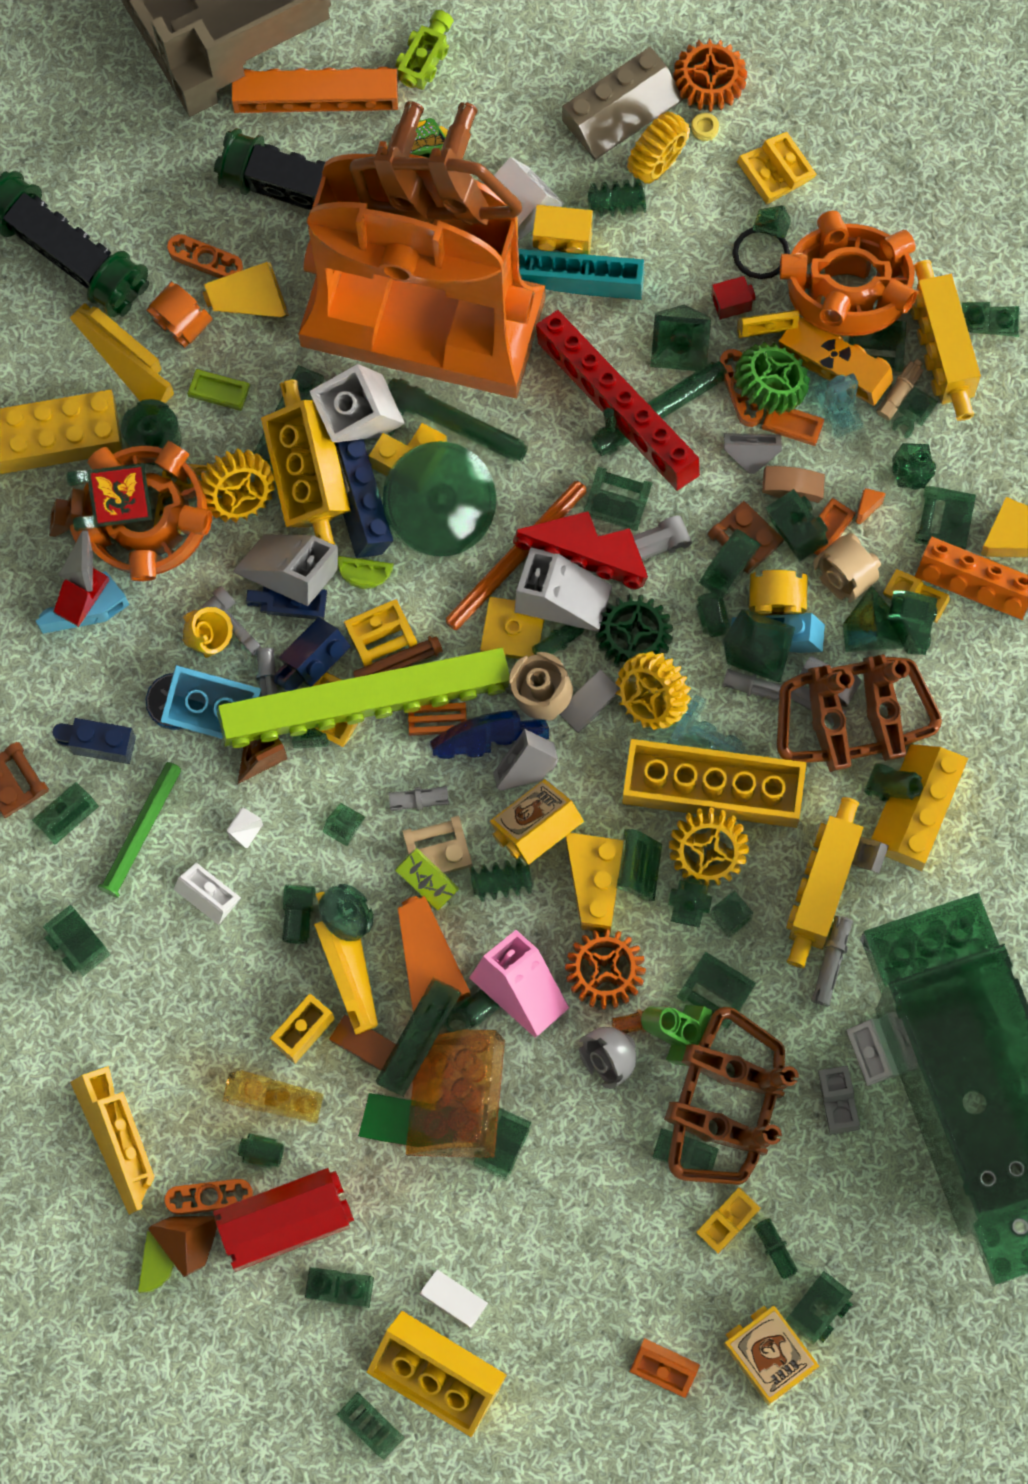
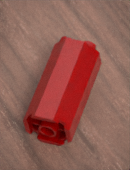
(283, 1219)

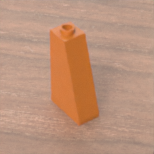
(426, 950)

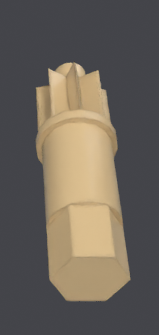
(900, 389)

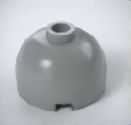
(609, 1049)

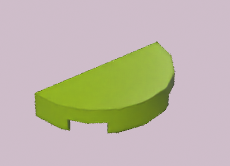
(363, 572)
(155, 1266)

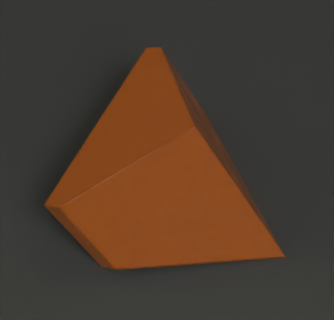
(259, 757)
(186, 1240)

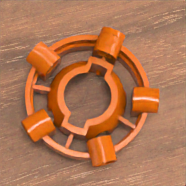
(850, 251)
(163, 537)

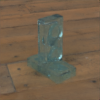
(837, 402)
(703, 731)

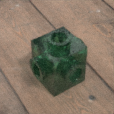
(913, 466)
(689, 902)

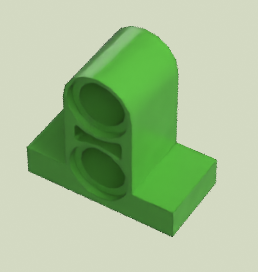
(676, 1027)

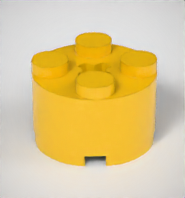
(778, 593)

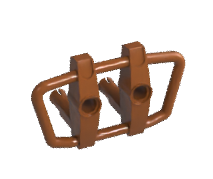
(449, 173)
(824, 687)
(746, 1076)

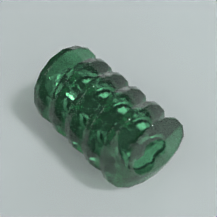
(617, 197)
(501, 879)

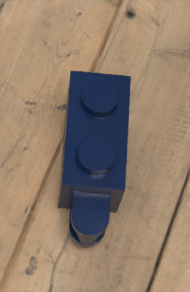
(311, 655)
(97, 740)

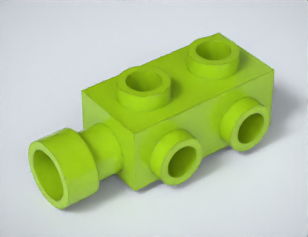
(417, 58)

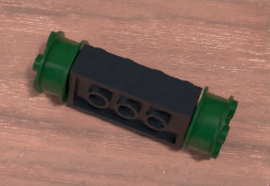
(265, 170)
(109, 278)

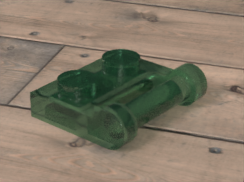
(889, 339)
(615, 507)
(955, 517)
(640, 865)
(719, 980)

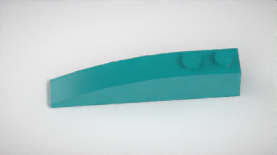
(583, 273)

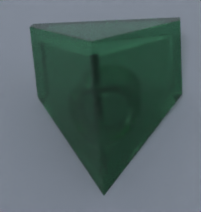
(869, 626)

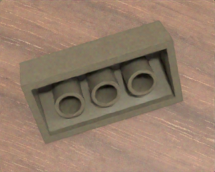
(621, 103)

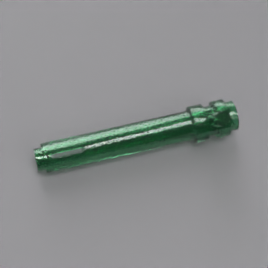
(417, 401)
(610, 437)

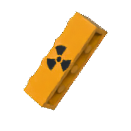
(832, 356)

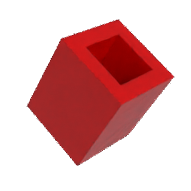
(732, 297)

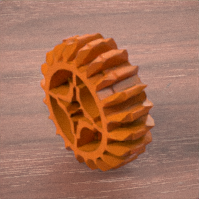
(689, 77)
(594, 959)

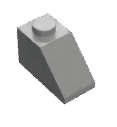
(526, 761)

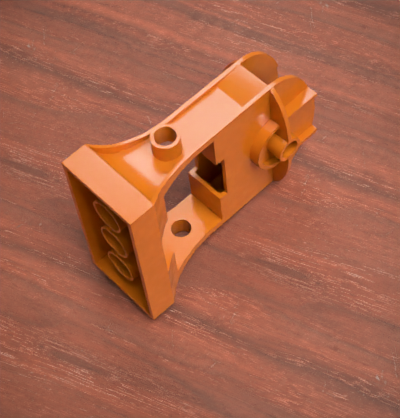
(417, 292)

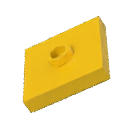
(510, 630)

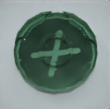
(346, 912)

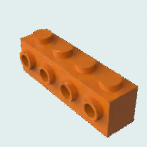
(974, 577)

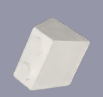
(529, 190)
(357, 405)

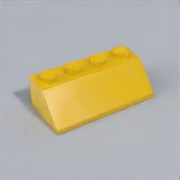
(913, 824)
(436, 1373)

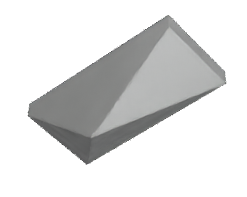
(752, 450)
(79, 563)

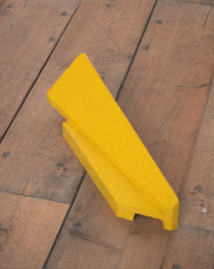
(124, 354)
(351, 976)
(115, 1135)

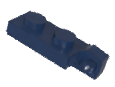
(280, 605)

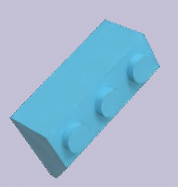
(195, 699)

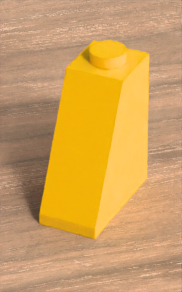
(247, 292)
(1009, 532)

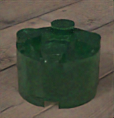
(147, 417)

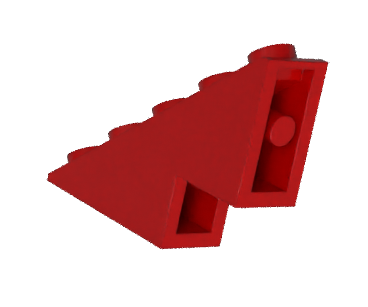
(575, 538)

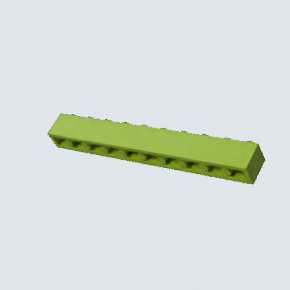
(363, 697)

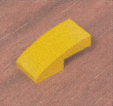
(905, 582)
(728, 1220)

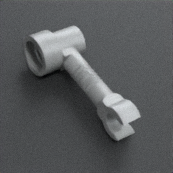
(224, 602)

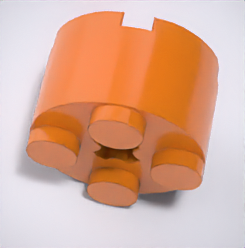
(179, 314)

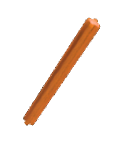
(511, 560)

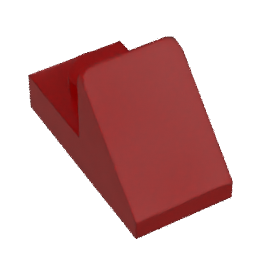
(76, 602)

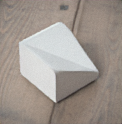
(244, 827)

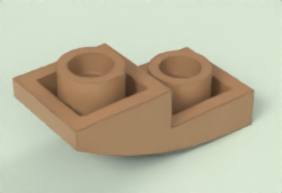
(783, 479)

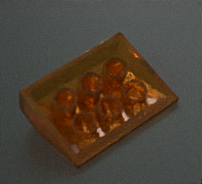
(457, 1096)

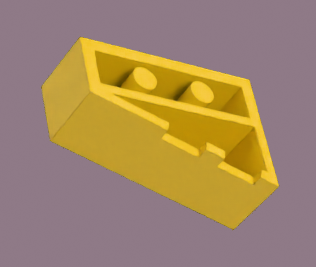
(594, 872)

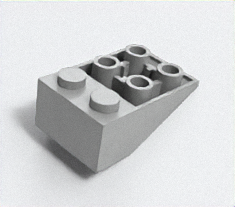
(291, 565)
(561, 591)

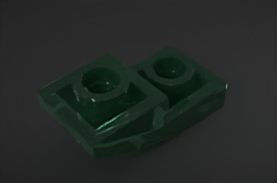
(990, 320)
(339, 1287)

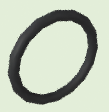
(744, 270)

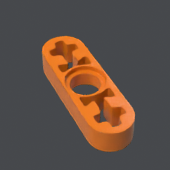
(200, 247)
(740, 408)
(185, 1192)

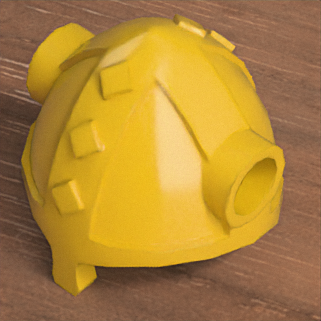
(207, 630)

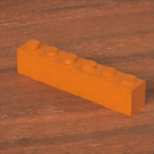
(316, 90)

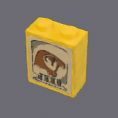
(535, 822)
(770, 1354)

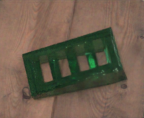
(389, 1442)

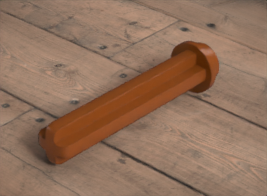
(403, 658)

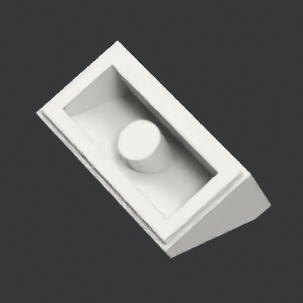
(206, 893)
(872, 1051)
(453, 1299)

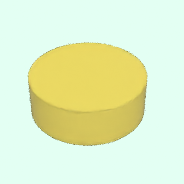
(705, 126)

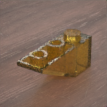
(272, 1096)

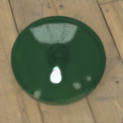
(439, 499)

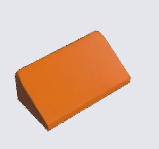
(664, 1368)

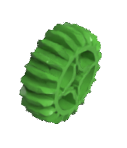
(771, 378)

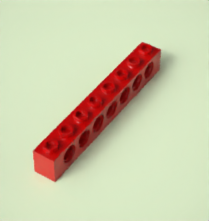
(610, 390)

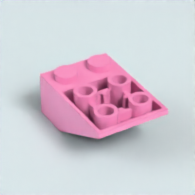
(521, 983)

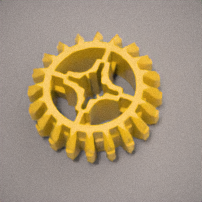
(658, 147)
(233, 477)
(667, 694)
(729, 857)

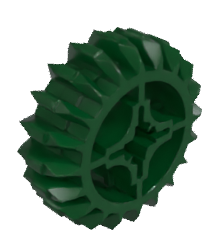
(623, 629)

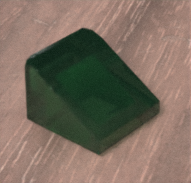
(773, 221)
(311, 739)
(343, 824)

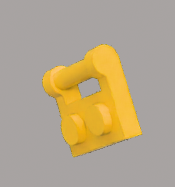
(376, 625)

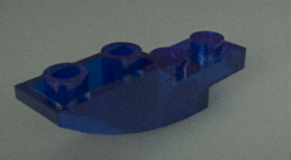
(476, 734)

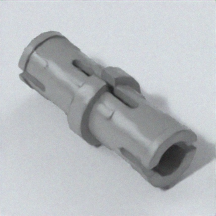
(418, 798)

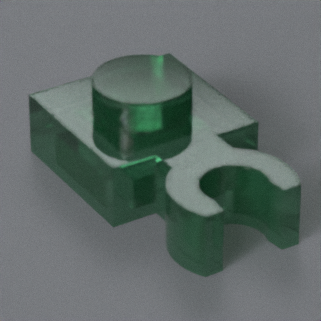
(916, 409)

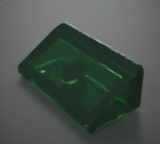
(65, 813)

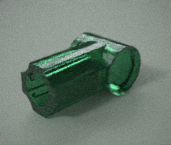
(888, 783)
(298, 909)
(472, 1011)

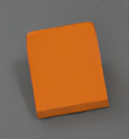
(869, 503)

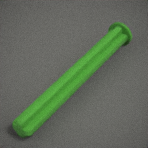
(140, 829)

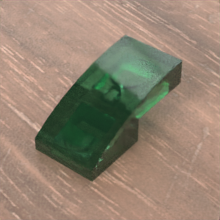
(694, 1153)

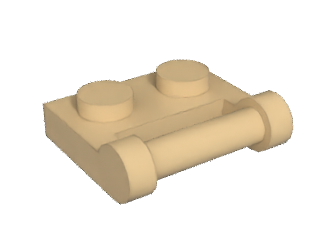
(447, 856)

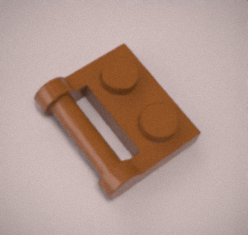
(754, 526)
(11, 794)

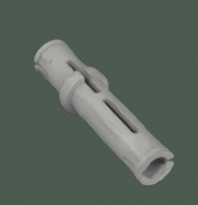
(830, 966)

